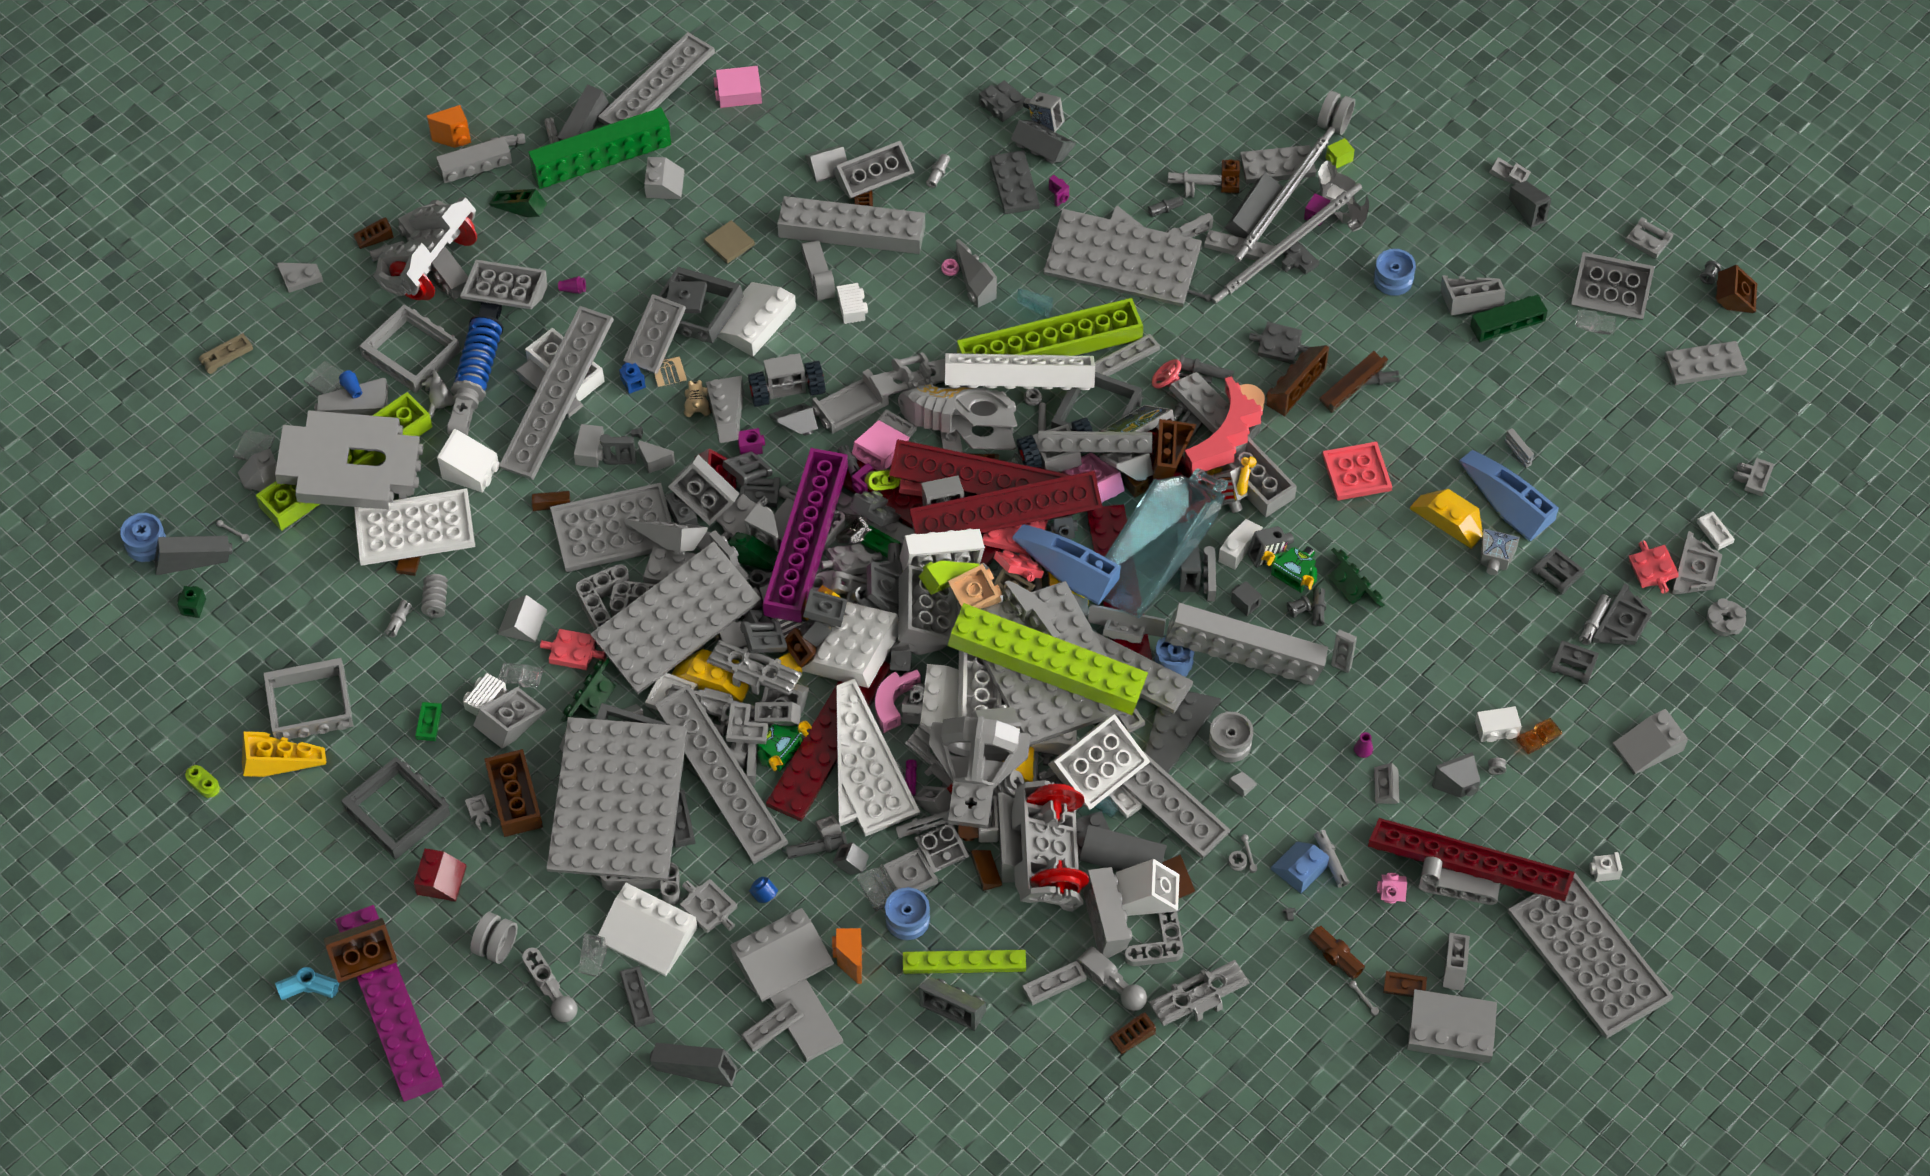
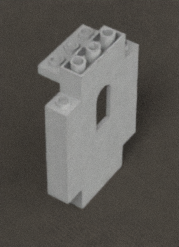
(318, 457)

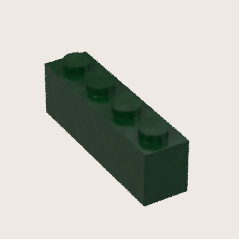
(1508, 318)

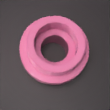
(950, 263)

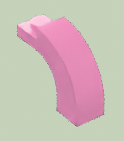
(887, 693)

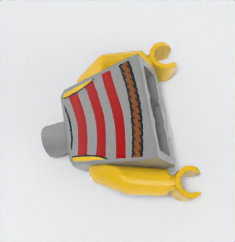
(1237, 482)

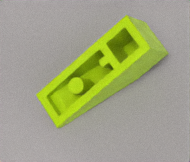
(936, 575)

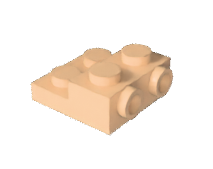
(976, 588)

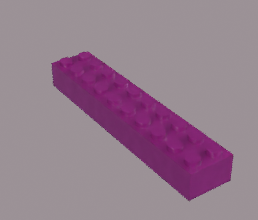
(805, 535)
(395, 1020)

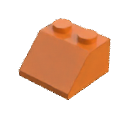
(449, 127)
(848, 951)

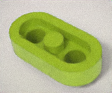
(881, 480)
(200, 781)

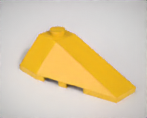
(272, 756)

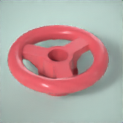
(1167, 374)

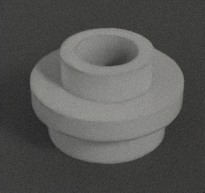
(1032, 393)

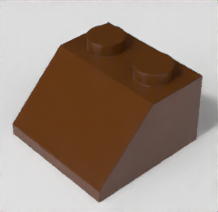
(1736, 290)

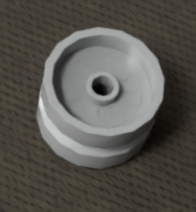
(1336, 112)
(1230, 737)
(493, 937)

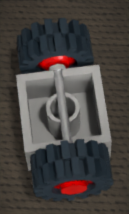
(784, 378)
(1049, 460)

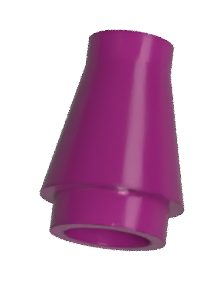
(573, 285)
(1363, 746)

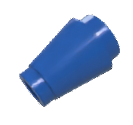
(350, 383)

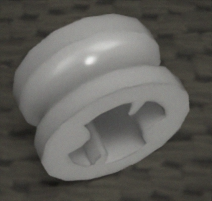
(1189, 189)
(1497, 766)
(1237, 854)

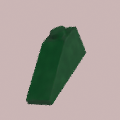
(520, 202)
(753, 551)

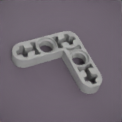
(1167, 944)

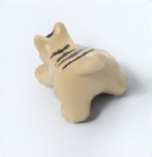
(696, 399)

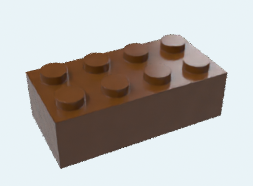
(513, 793)

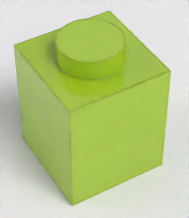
(1340, 153)

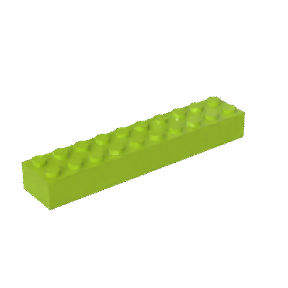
(1063, 334)
(280, 500)
(1047, 658)

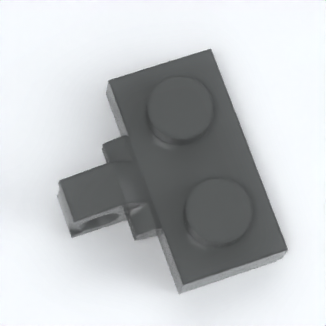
(1299, 257)

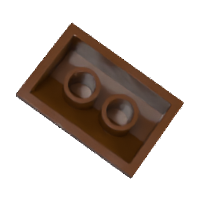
(360, 950)

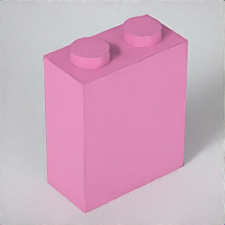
(738, 86)
(877, 445)

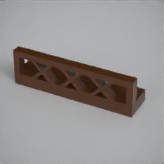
(1353, 381)

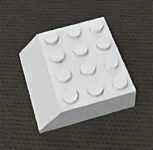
(855, 647)

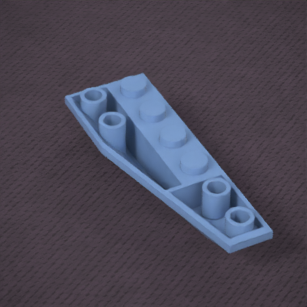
(1510, 495)
(1069, 561)

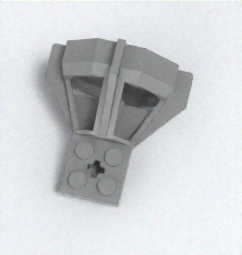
(976, 768)

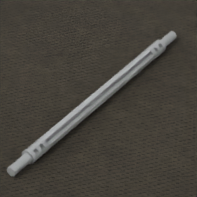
(1284, 194)
(1295, 236)

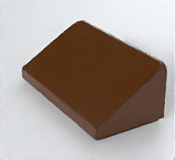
(544, 501)
(986, 869)

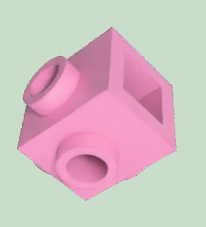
(1392, 888)

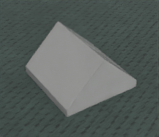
(824, 161)
(523, 619)

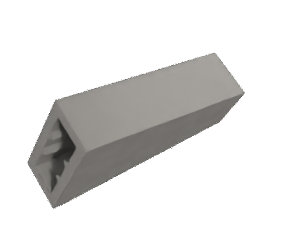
(370, 402)

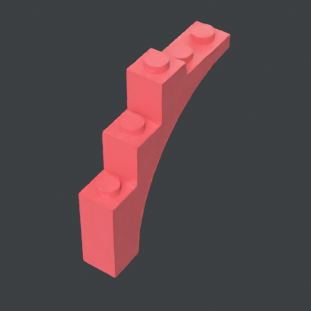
(1220, 447)

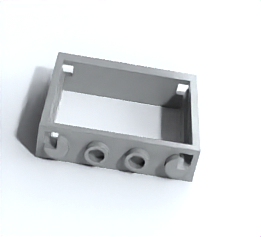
(389, 327)
(304, 674)

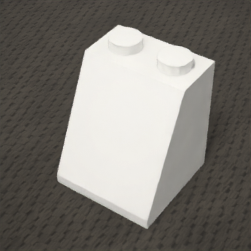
(467, 462)
(1148, 888)

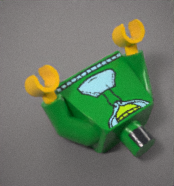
(1293, 567)
(781, 745)

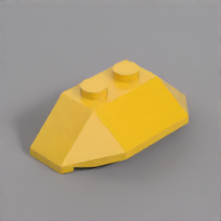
(1451, 515)
(705, 675)

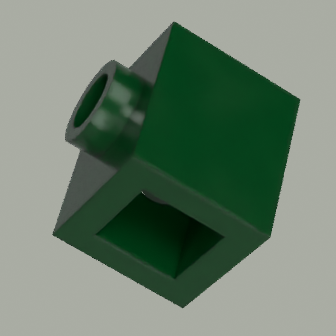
(191, 601)

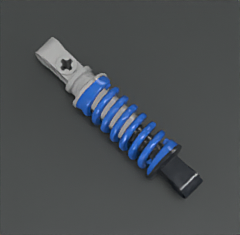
(475, 366)

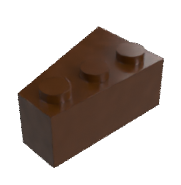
(1169, 446)

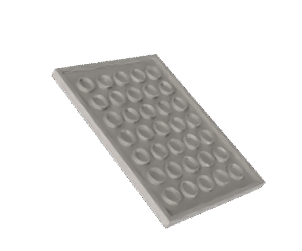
(1041, 707)
(617, 799)

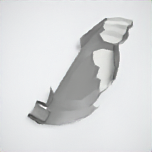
(1332, 185)

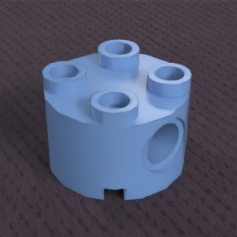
(1174, 657)

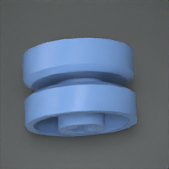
(1394, 272)
(141, 536)
(907, 913)

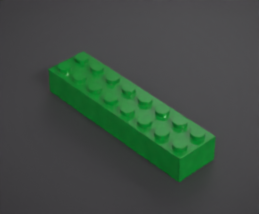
(600, 148)

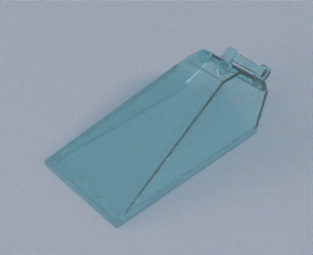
(1161, 537)

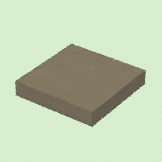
(729, 241)

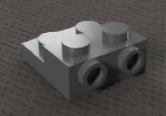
(1001, 100)
(874, 508)

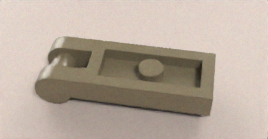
(225, 353)

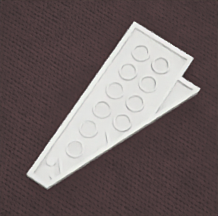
(868, 776)

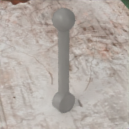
(245, 537)
(1253, 867)
(1374, 1010)

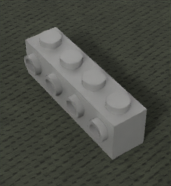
(474, 159)

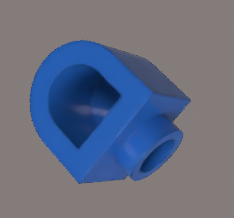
(763, 890)

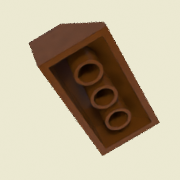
(1298, 379)

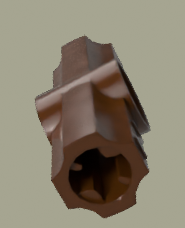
(1336, 952)

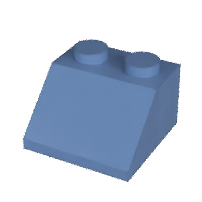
(1301, 865)

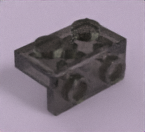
(855, 531)

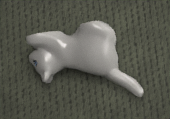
(439, 394)

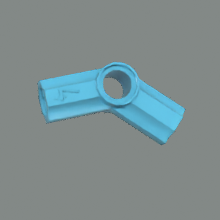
(318, 984)

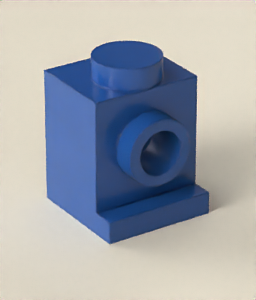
(629, 375)

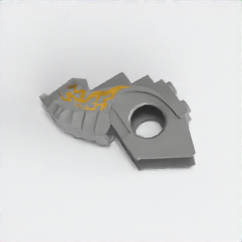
(960, 411)

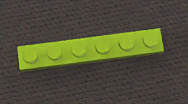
(964, 961)

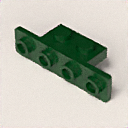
(1350, 582)
(595, 691)

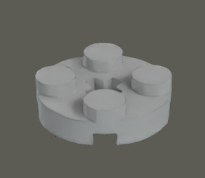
(1726, 608)

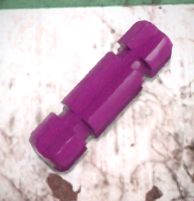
(910, 775)

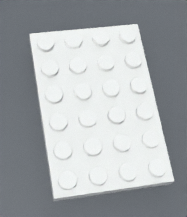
(415, 527)

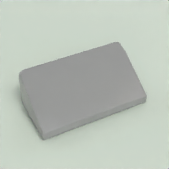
(1386, 784)

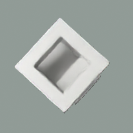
(1606, 867)

